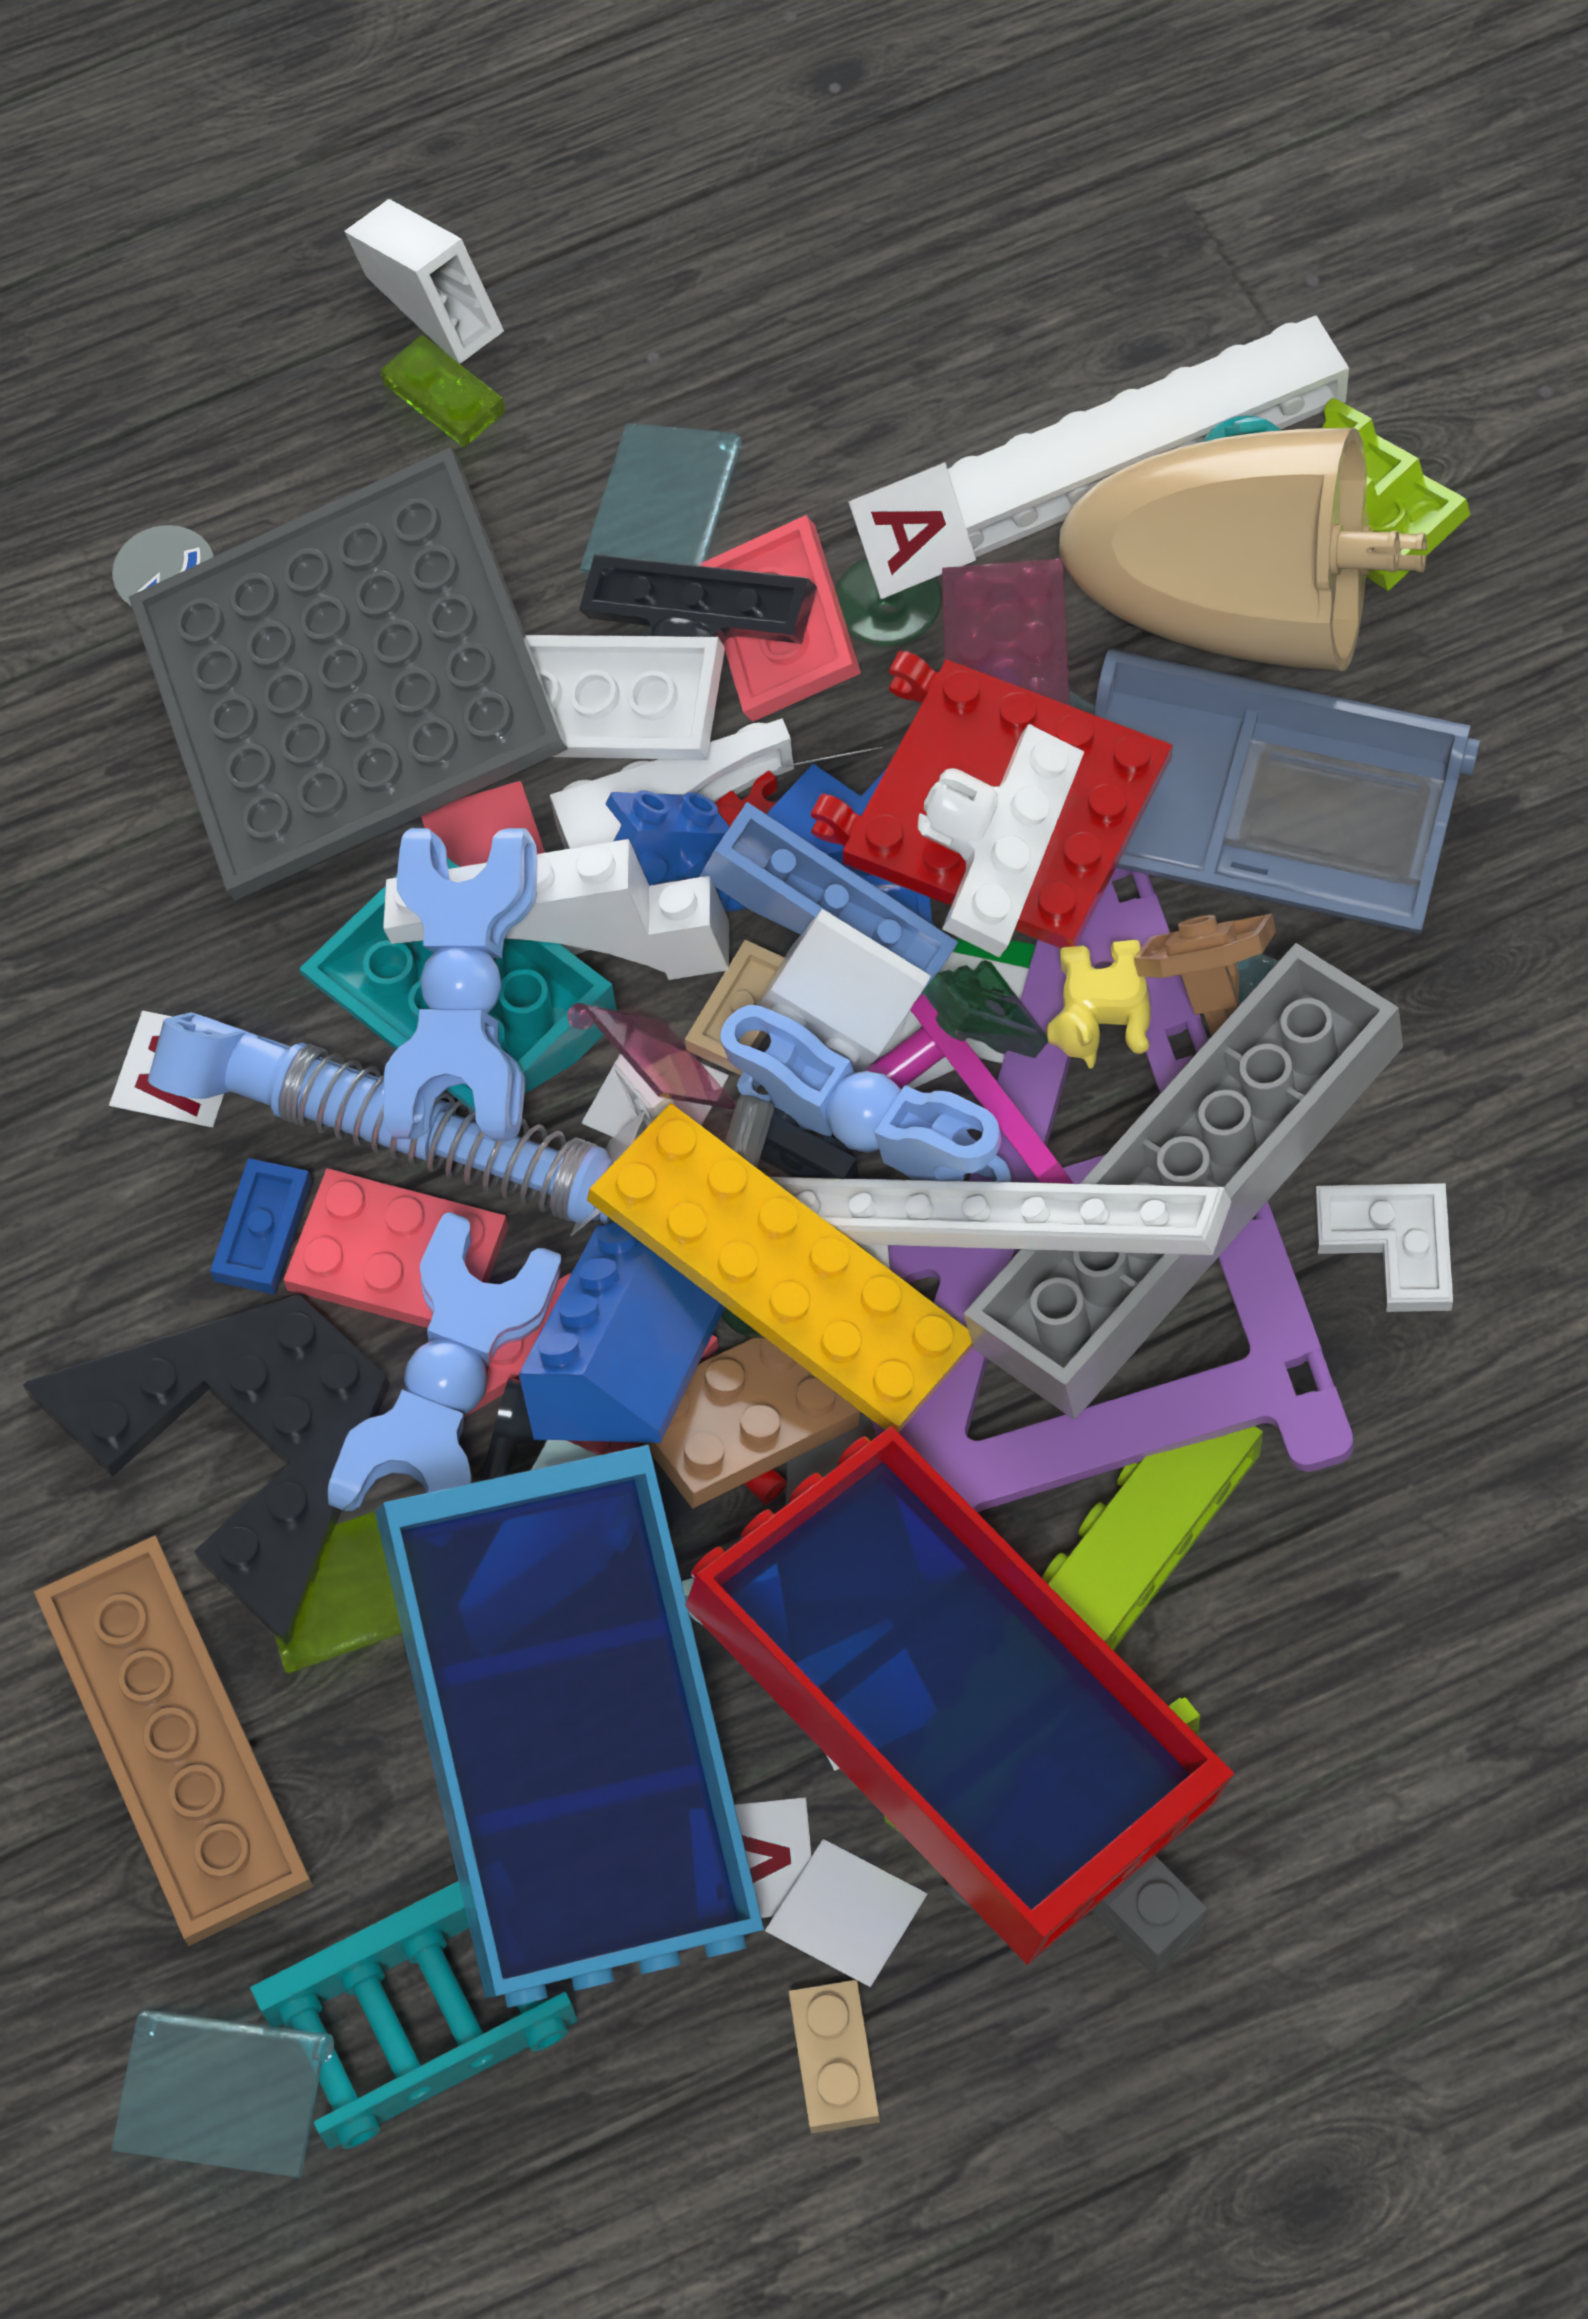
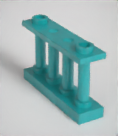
(358, 1968)

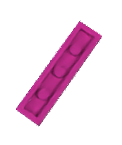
(931, 1045)

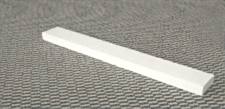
(1018, 1214)

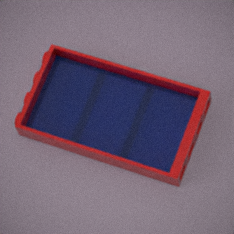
(957, 1691)

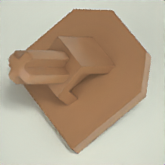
(1207, 960)

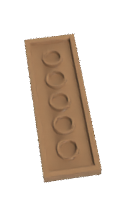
(173, 1741)

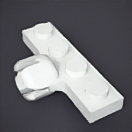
(1000, 834)

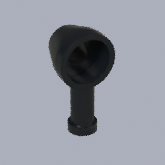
(510, 1429)

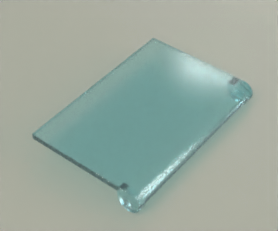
(663, 495)
(220, 2092)

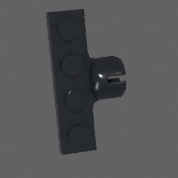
(698, 599)

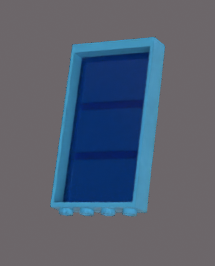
(568, 1724)

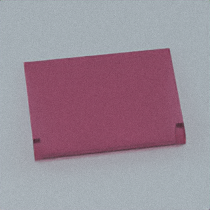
(654, 1055)

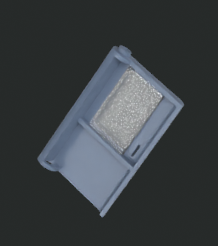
(1289, 790)

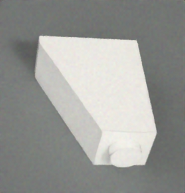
(426, 277)

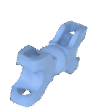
(460, 984)
(865, 1110)
(448, 1371)

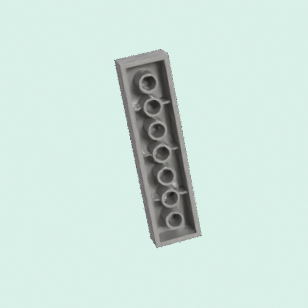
(1228, 1120)

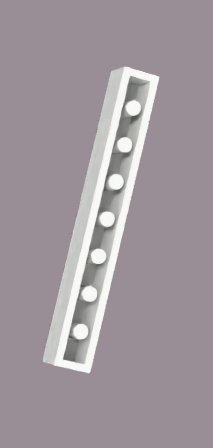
(1044, 473)

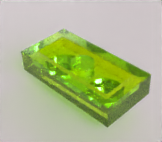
(442, 390)

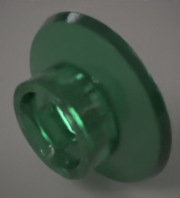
(865, 620)

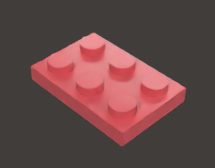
(779, 672)
(368, 1245)

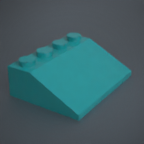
(538, 982)

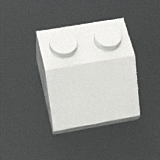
(844, 989)

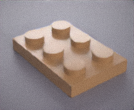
(746, 1418)

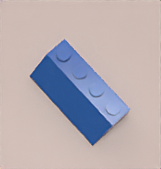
(617, 1345)

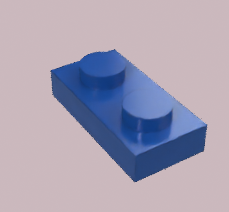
(261, 1226)

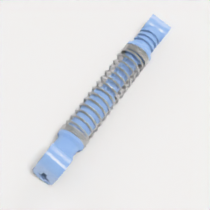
(302, 1085)

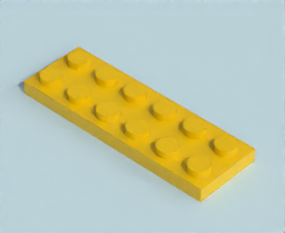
(781, 1269)

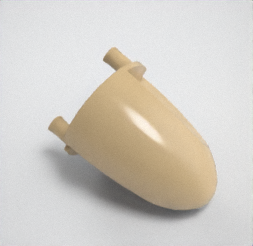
(1239, 546)

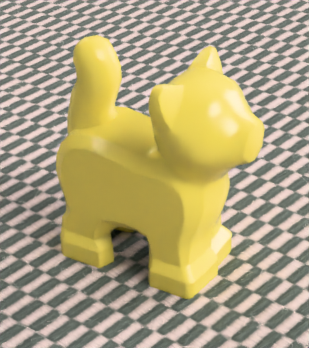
(1100, 997)

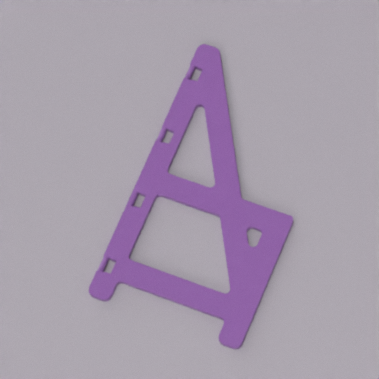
(1253, 1265)

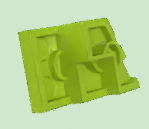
(1398, 491)

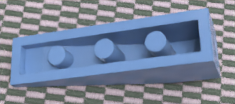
(793, 880)

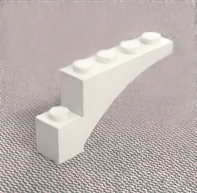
(730, 765)
(604, 904)

